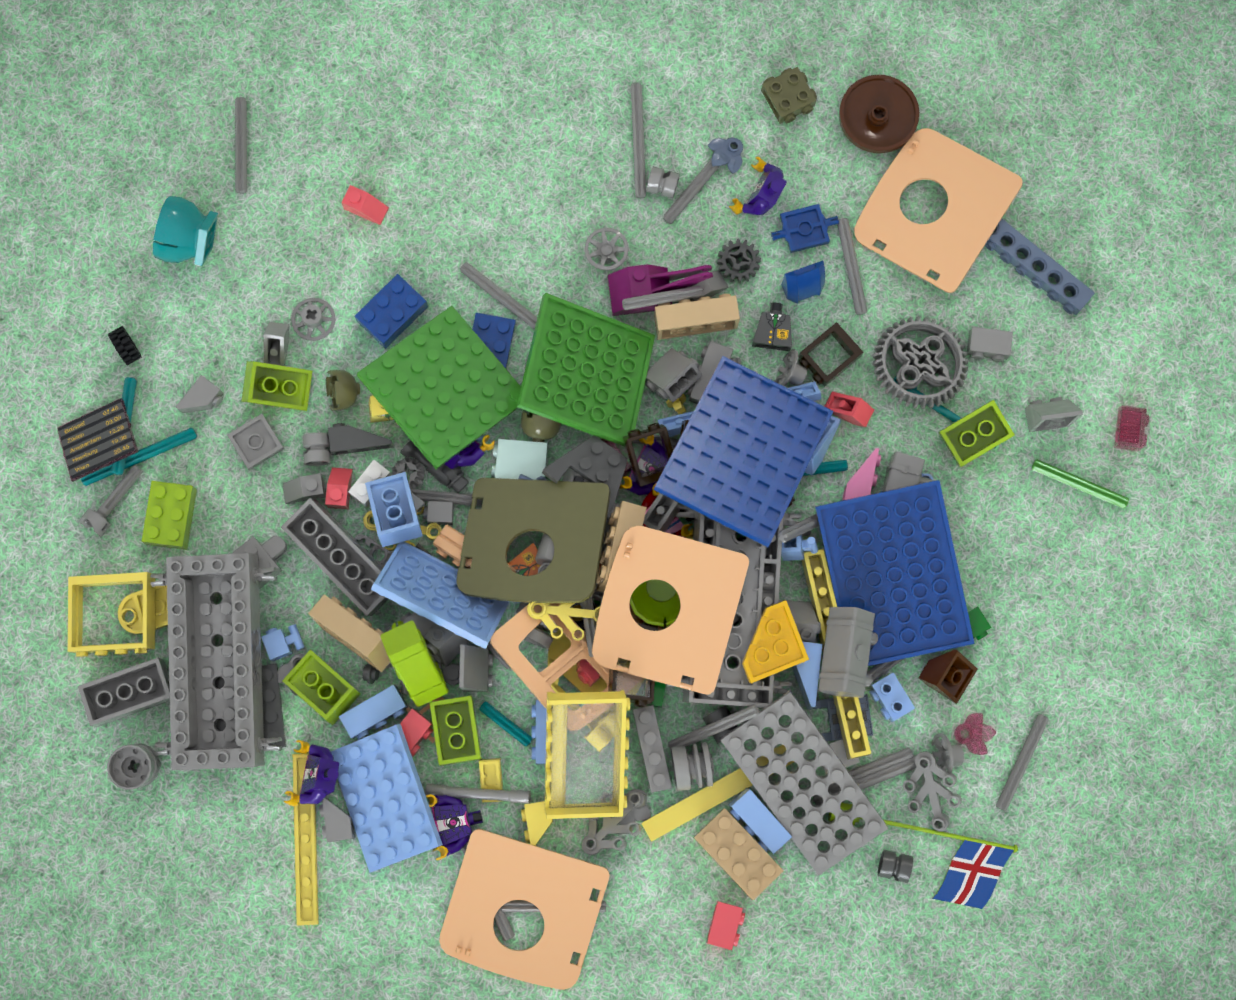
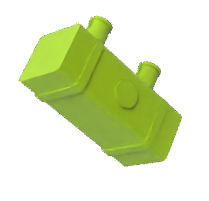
(414, 663)

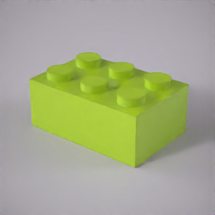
(976, 433)
(169, 515)
(455, 730)

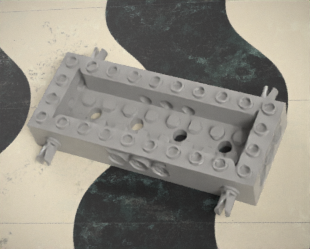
(758, 592)
(197, 661)

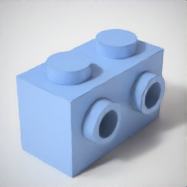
(891, 697)

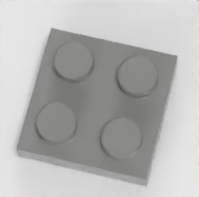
(255, 441)

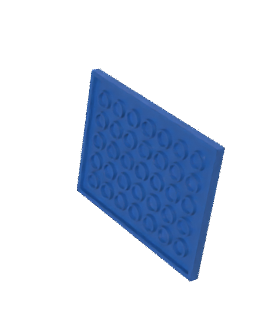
(900, 562)

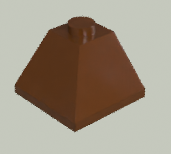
(948, 674)

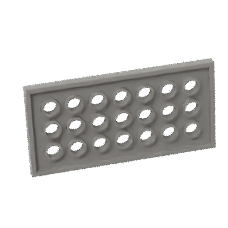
(783, 809)

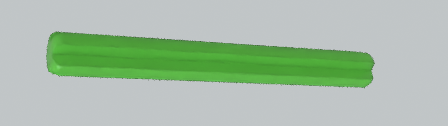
(1080, 483)

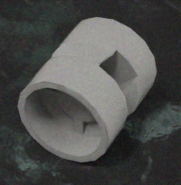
(662, 182)
(316, 449)

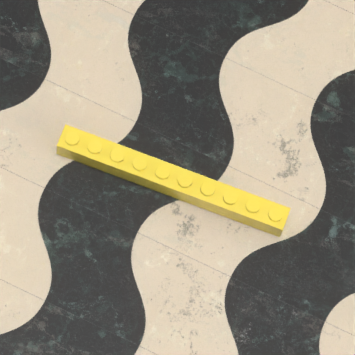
(847, 708)

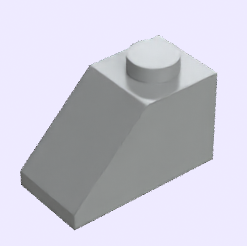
(711, 286)
(276, 343)
(200, 397)
(304, 488)

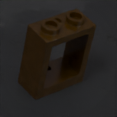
(844, 340)
(653, 475)

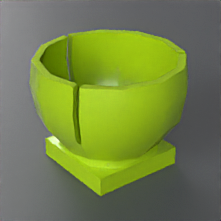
(655, 602)

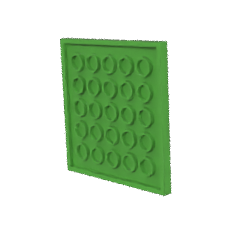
(585, 370)
(442, 387)

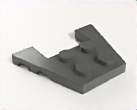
(595, 463)

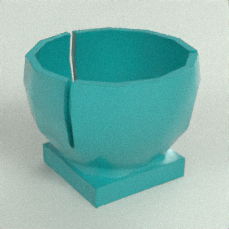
(185, 228)

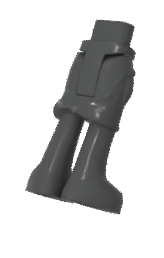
(448, 477)

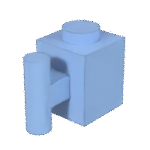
(795, 548)
(278, 644)

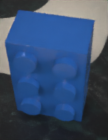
(391, 311)

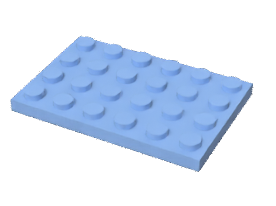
(431, 591)
(385, 798)

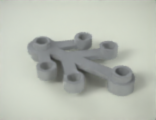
(932, 788)
(611, 826)

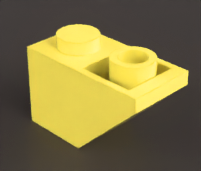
(536, 821)

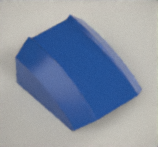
(804, 282)

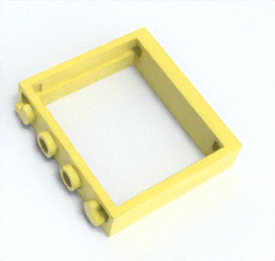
(75, 613)

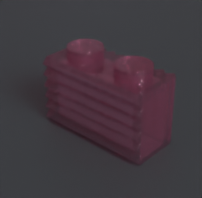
(1131, 428)

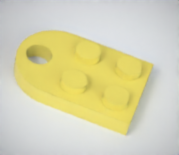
(134, 603)

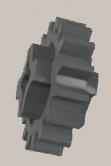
(746, 263)

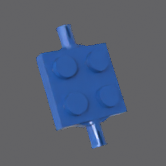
(804, 228)

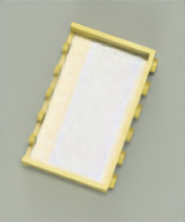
(586, 754)

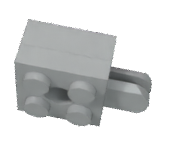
(267, 553)

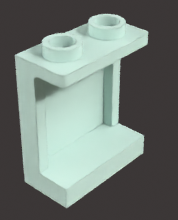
(519, 458)

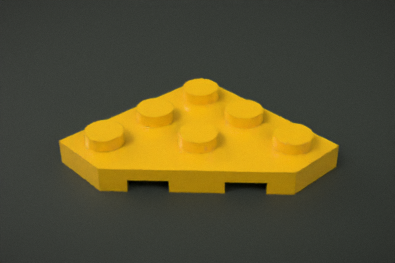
(774, 644)

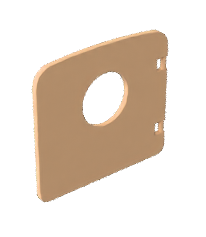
(977, 201)
(708, 592)
(508, 870)

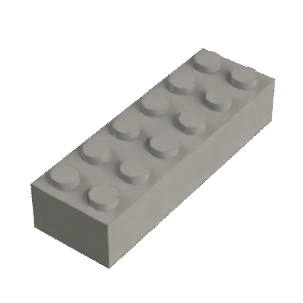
(336, 554)

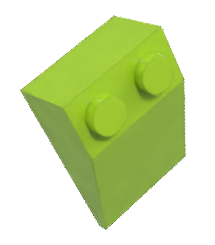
(276, 385)
(321, 687)

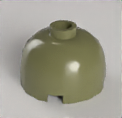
(342, 389)
(539, 427)

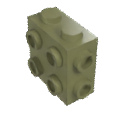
(789, 95)

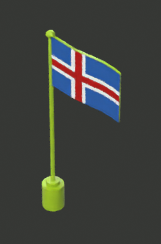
(972, 869)

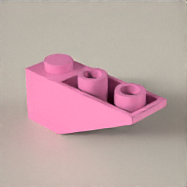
(864, 478)

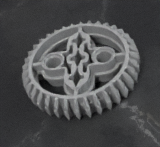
(925, 371)

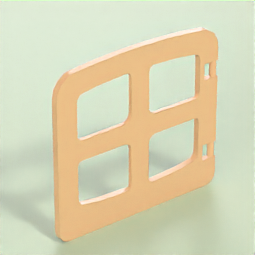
(512, 633)

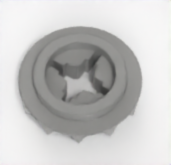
(414, 465)

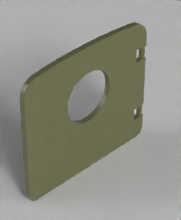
(565, 511)

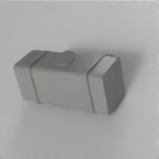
(904, 471)
(847, 652)

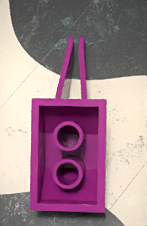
(647, 280)

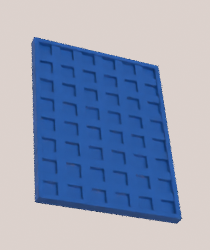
(744, 451)

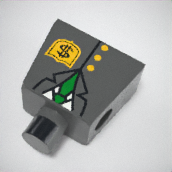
(774, 330)

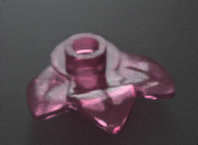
(977, 734)

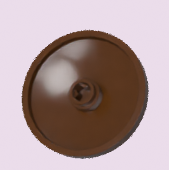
(879, 113)

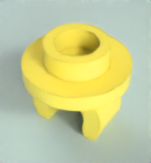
(678, 404)

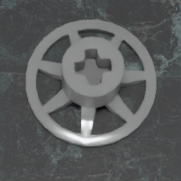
(606, 250)
(312, 318)
(792, 372)
(948, 754)

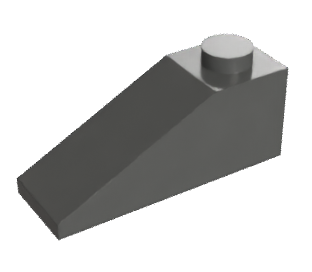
(351, 440)

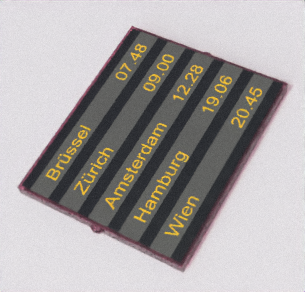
(97, 439)

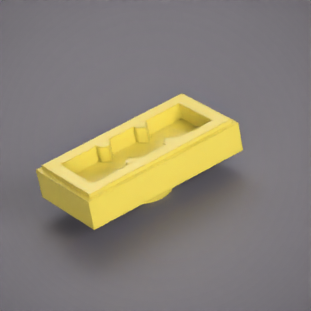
(490, 775)

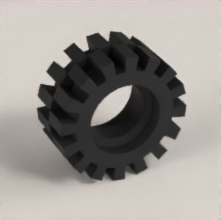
(124, 345)

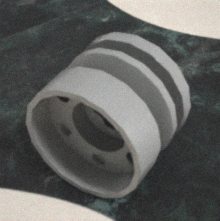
(692, 766)
(121, 771)

